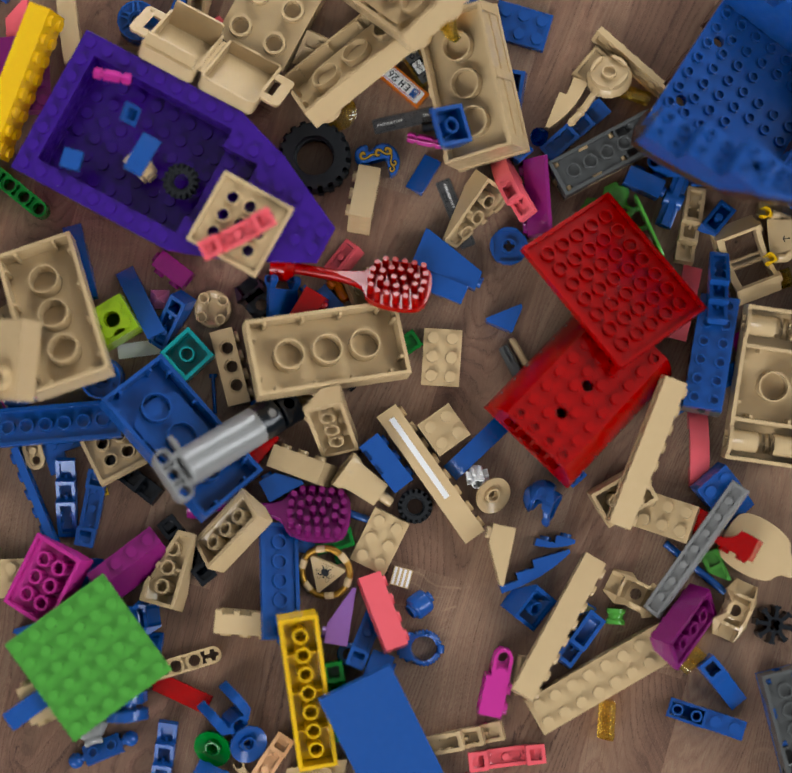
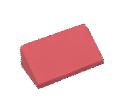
(345, 257)

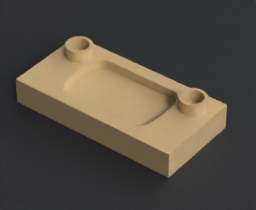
(409, 20)
(344, 68)
(19, 359)

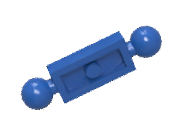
(112, 746)

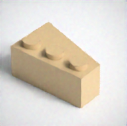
(362, 199)
(237, 622)

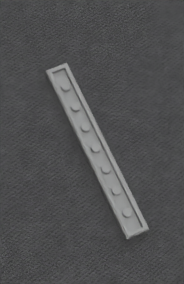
(696, 549)

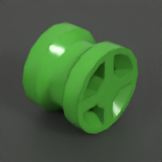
(615, 616)

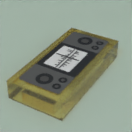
(416, 66)

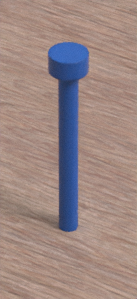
(213, 376)

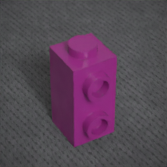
(168, 266)

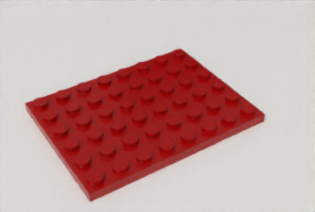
(613, 280)

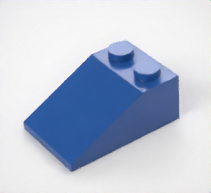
(712, 486)

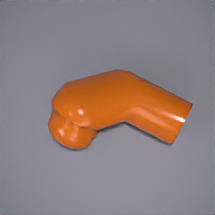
(339, 290)

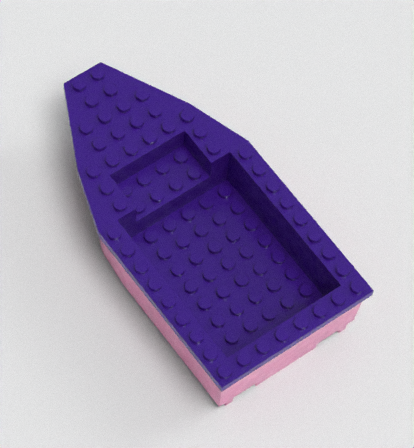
(192, 131)

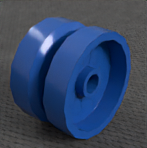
(131, 711)

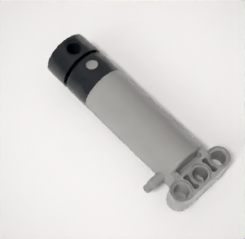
(224, 444)

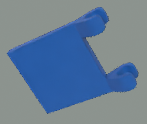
(281, 300)

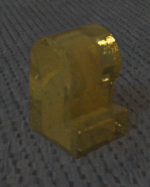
(692, 660)

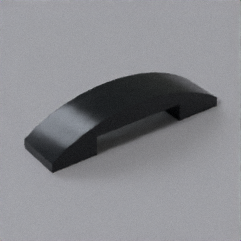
(169, 528)

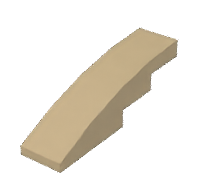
(71, 32)
(690, 221)
(467, 737)

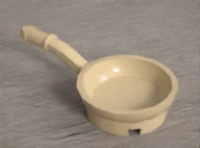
(606, 79)

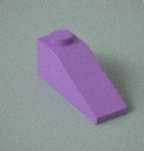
(339, 624)

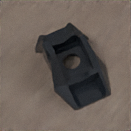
(249, 293)

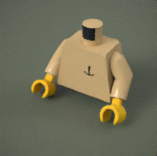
(779, 236)

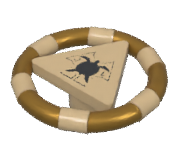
(325, 572)

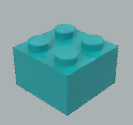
(188, 354)

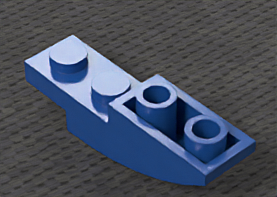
(706, 718)

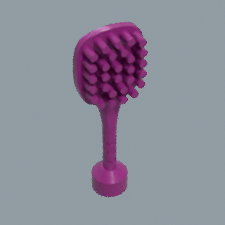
(311, 513)

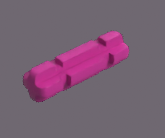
(112, 76)
(423, 140)

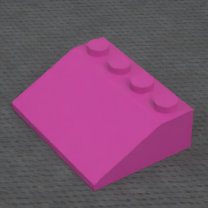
(46, 577)

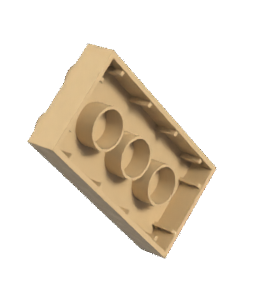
(271, 26)
(50, 287)
(324, 349)

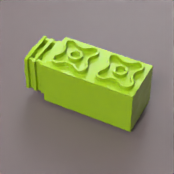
(117, 321)

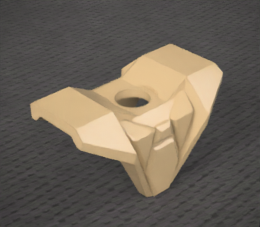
(619, 588)
(731, 626)

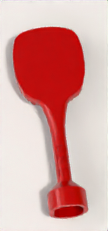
(385, 285)

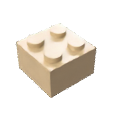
(443, 430)

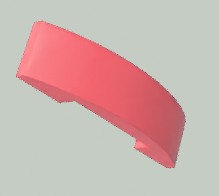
(237, 234)
(698, 446)
(506, 757)

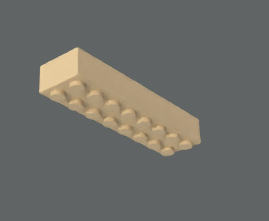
(596, 680)

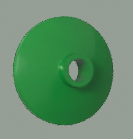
(206, 751)

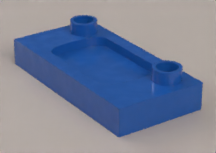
(162, 404)

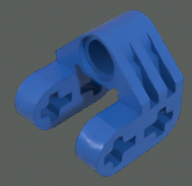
(233, 718)

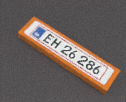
(405, 87)

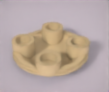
(212, 308)

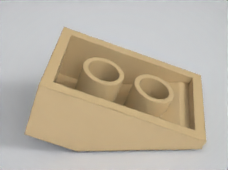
(500, 543)

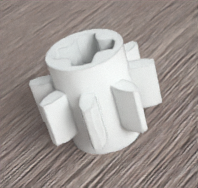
(476, 476)

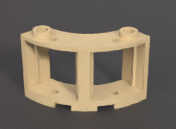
(756, 289)

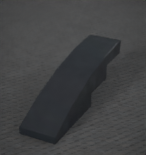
(138, 482)

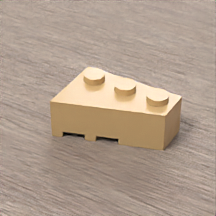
(301, 465)

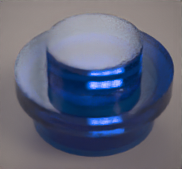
(539, 136)

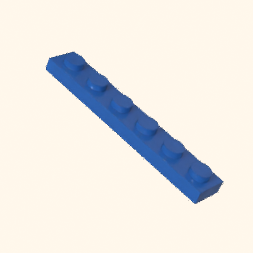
(33, 493)

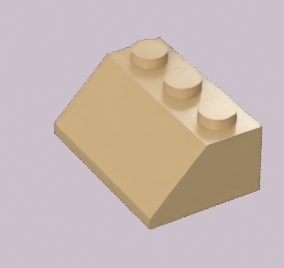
(603, 494)

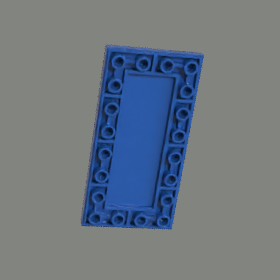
(379, 725)

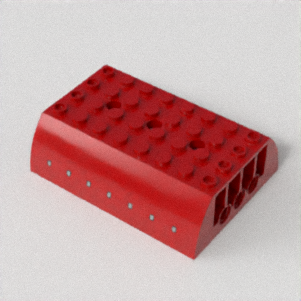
(592, 417)

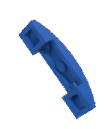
(475, 449)
(91, 512)
(362, 644)

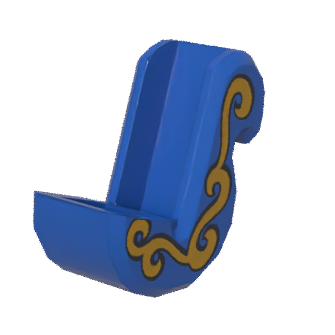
(379, 153)

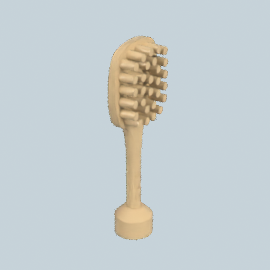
(774, 555)

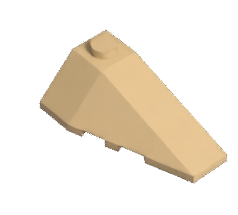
(475, 205)
(171, 578)

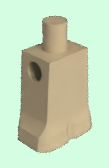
(361, 481)

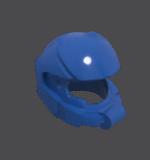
(542, 493)

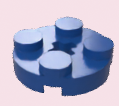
(500, 253)

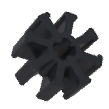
(774, 616)

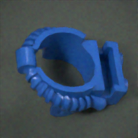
(407, 654)

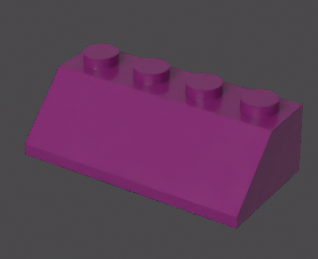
(536, 183)
(132, 562)
(684, 625)

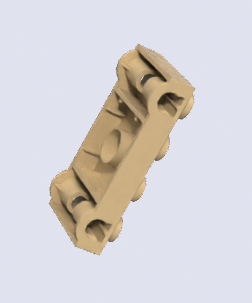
(761, 390)

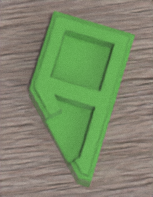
(715, 565)

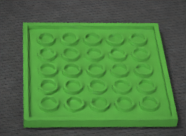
(88, 657)

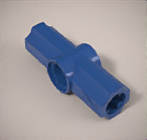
(672, 202)

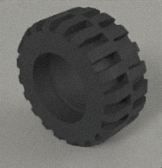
(334, 140)

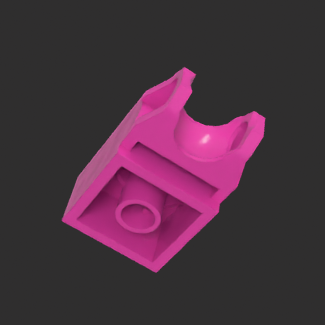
(495, 685)

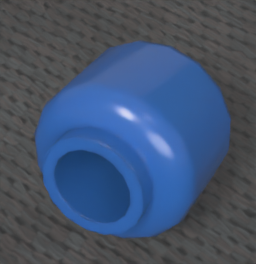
(419, 604)

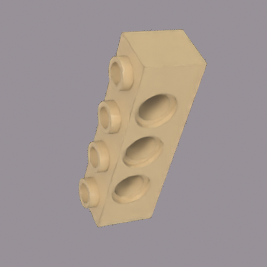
(219, 339)

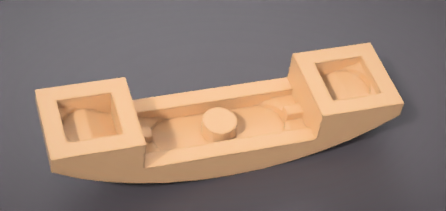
(273, 754)

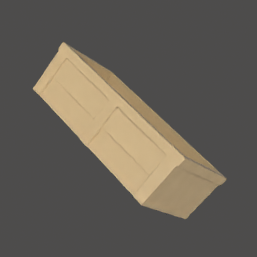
(482, 79)

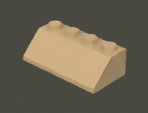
(331, 422)
(232, 531)

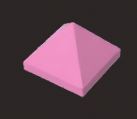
(159, 298)

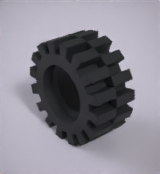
(170, 176)
(415, 494)

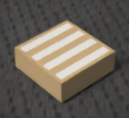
(401, 577)

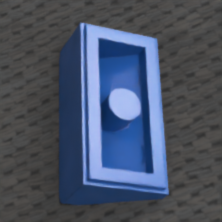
(423, 175)
(717, 218)

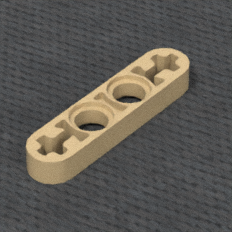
(185, 665)

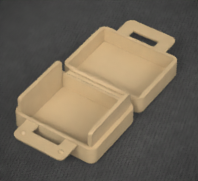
(193, 43)

